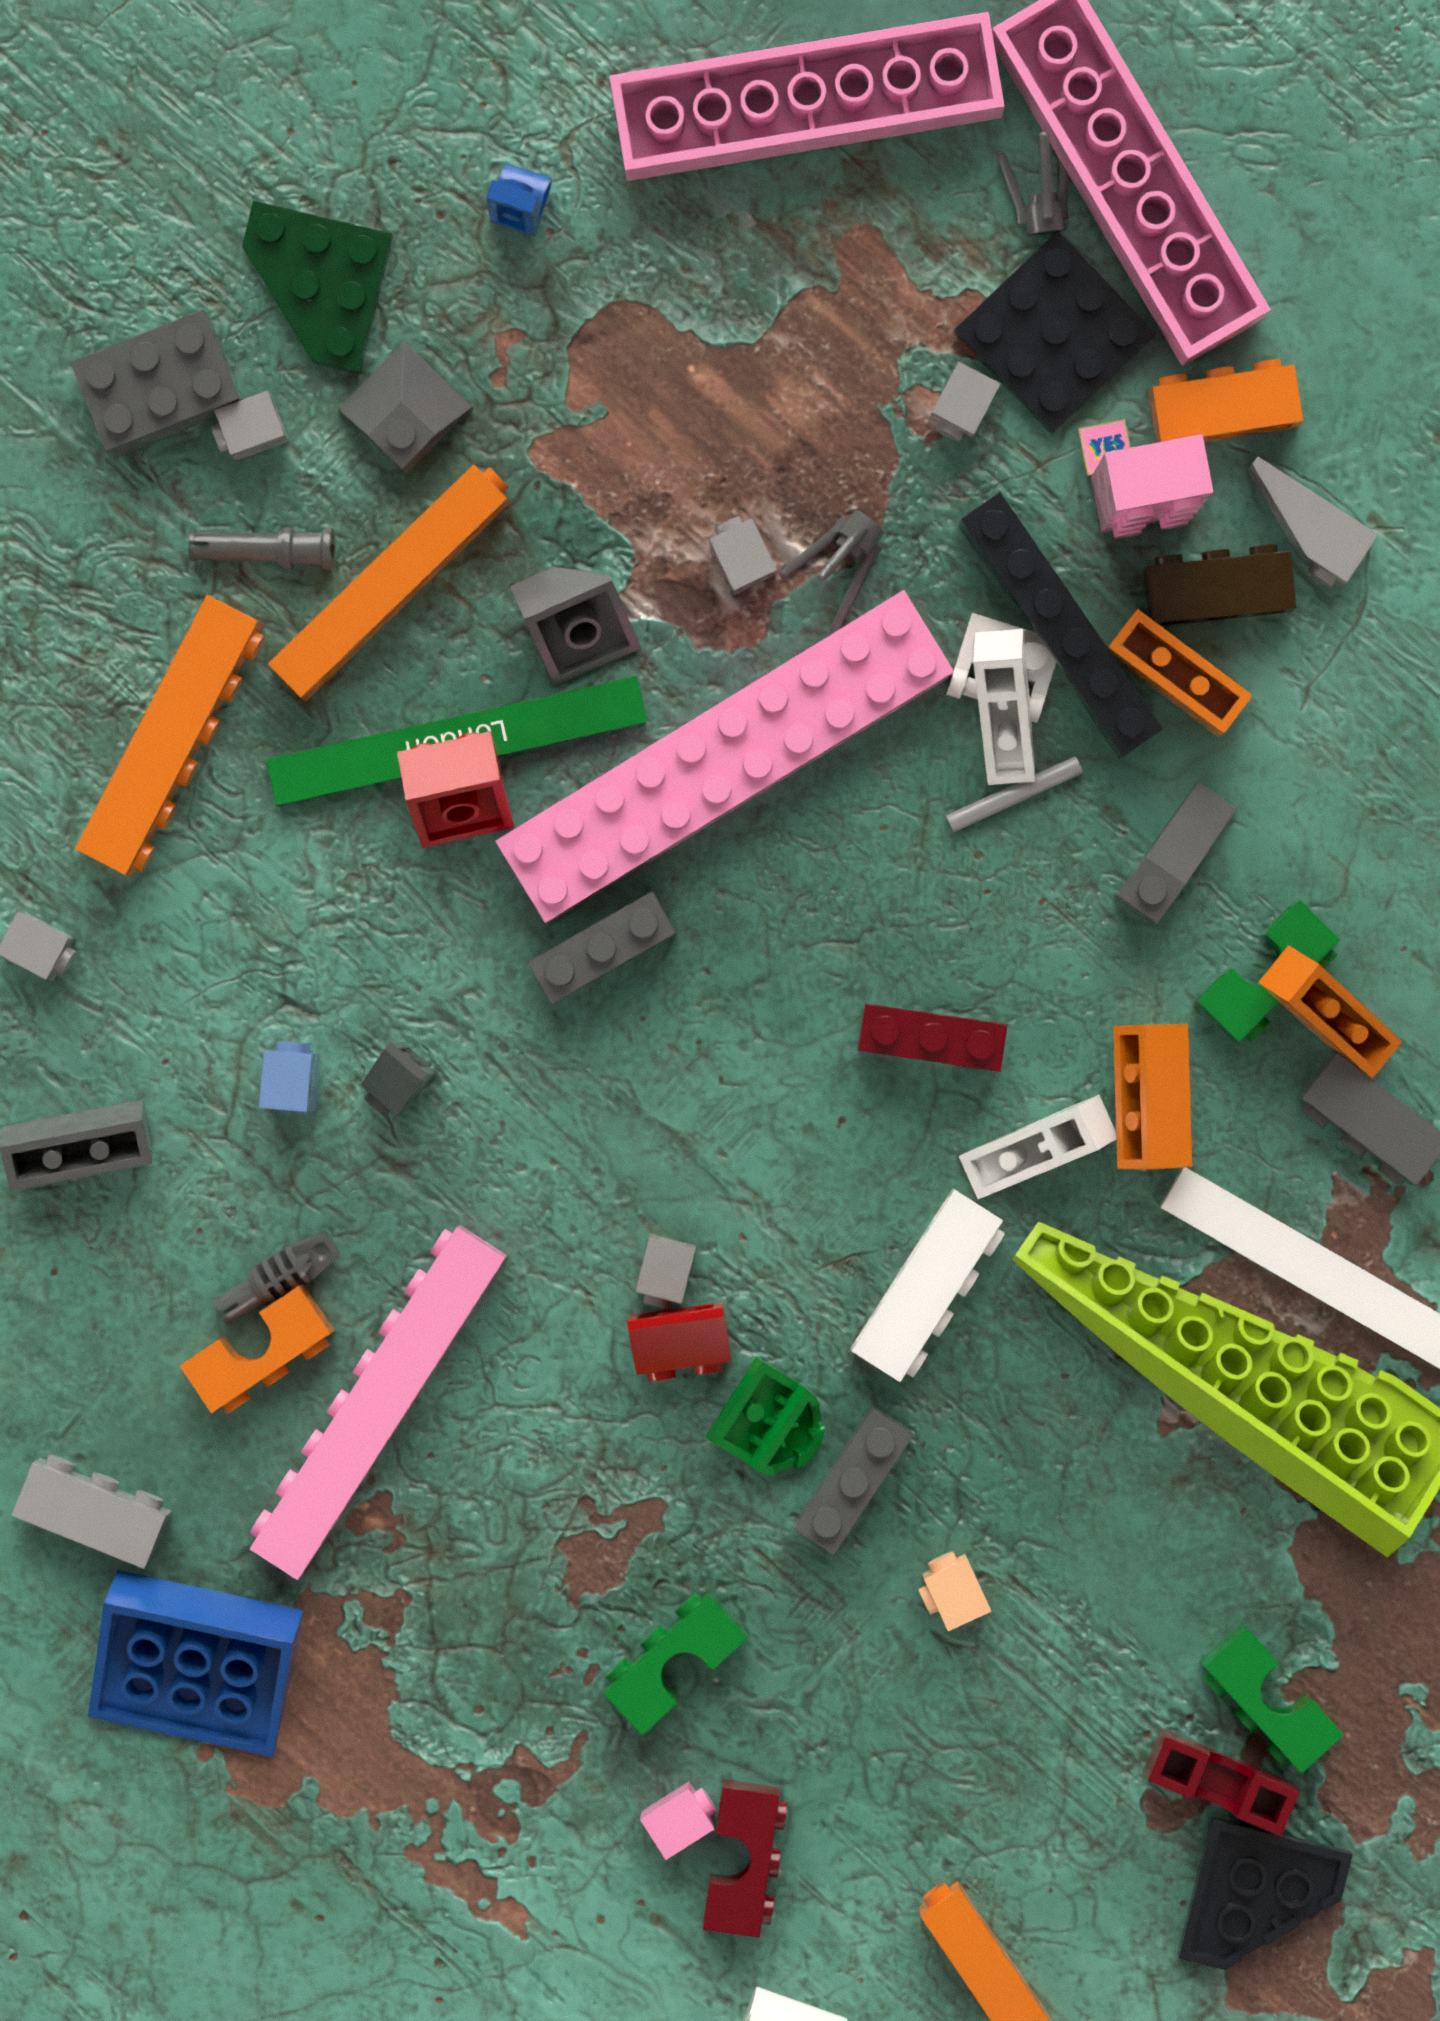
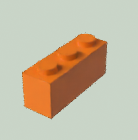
(1227, 403)
(1178, 673)
(1330, 1011)
(1152, 1096)

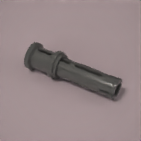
(286, 548)

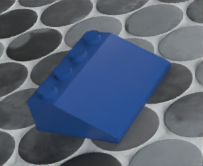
(194, 1662)

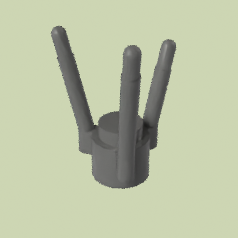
(1045, 210)
(856, 537)

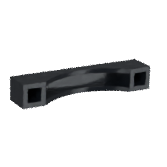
(1060, 624)

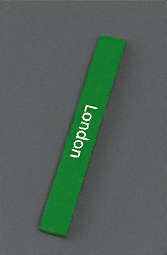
(512, 726)

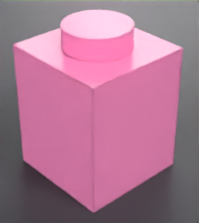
(679, 1819)

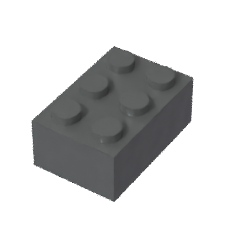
(156, 383)

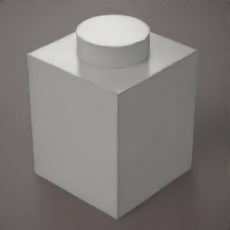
(964, 403)
(249, 426)
(742, 554)
(37, 946)
(665, 1271)

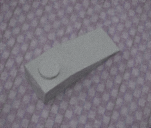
(1316, 529)

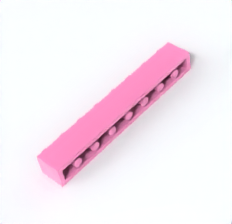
(377, 1402)

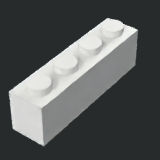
(927, 1285)

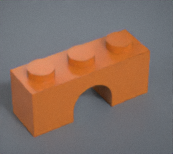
(224, 1375)

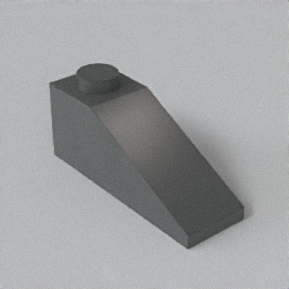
(1175, 854)
(396, 1079)

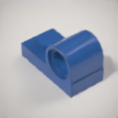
(518, 199)

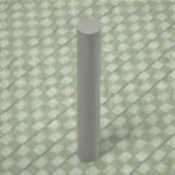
(1014, 794)

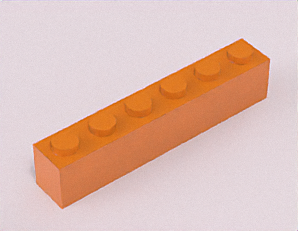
(170, 736)

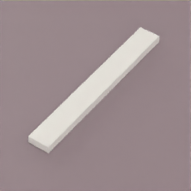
(1305, 1264)

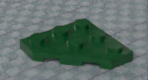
(321, 277)

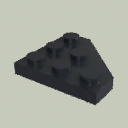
(1256, 1890)

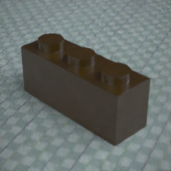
(1220, 586)

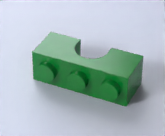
(1242, 1006)
(701, 1629)
(1298, 1731)

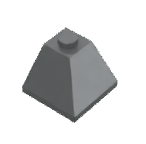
(405, 408)
(575, 621)

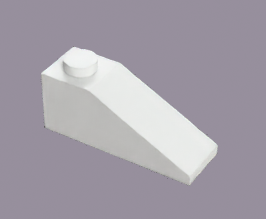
(1004, 706)
(1039, 1147)

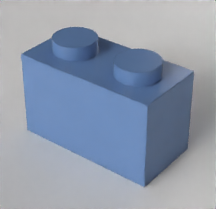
(290, 1078)

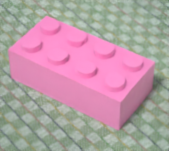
(1151, 485)

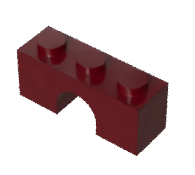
(932, 1037)
(1221, 1779)
(740, 1901)

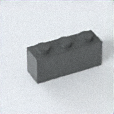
(602, 948)
(1371, 1120)
(76, 1145)
(853, 1479)

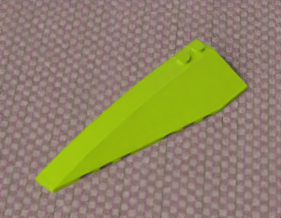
(1308, 1417)

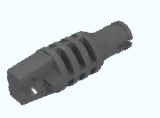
(279, 1275)

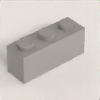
(92, 1511)

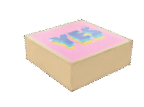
(1100, 439)

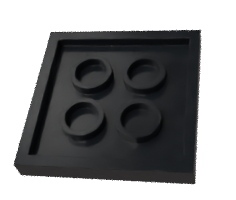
(1054, 332)

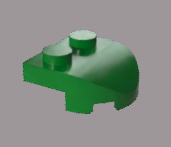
(769, 1421)

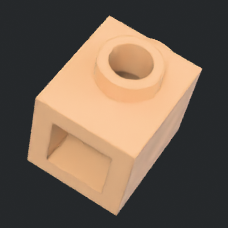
(953, 1591)

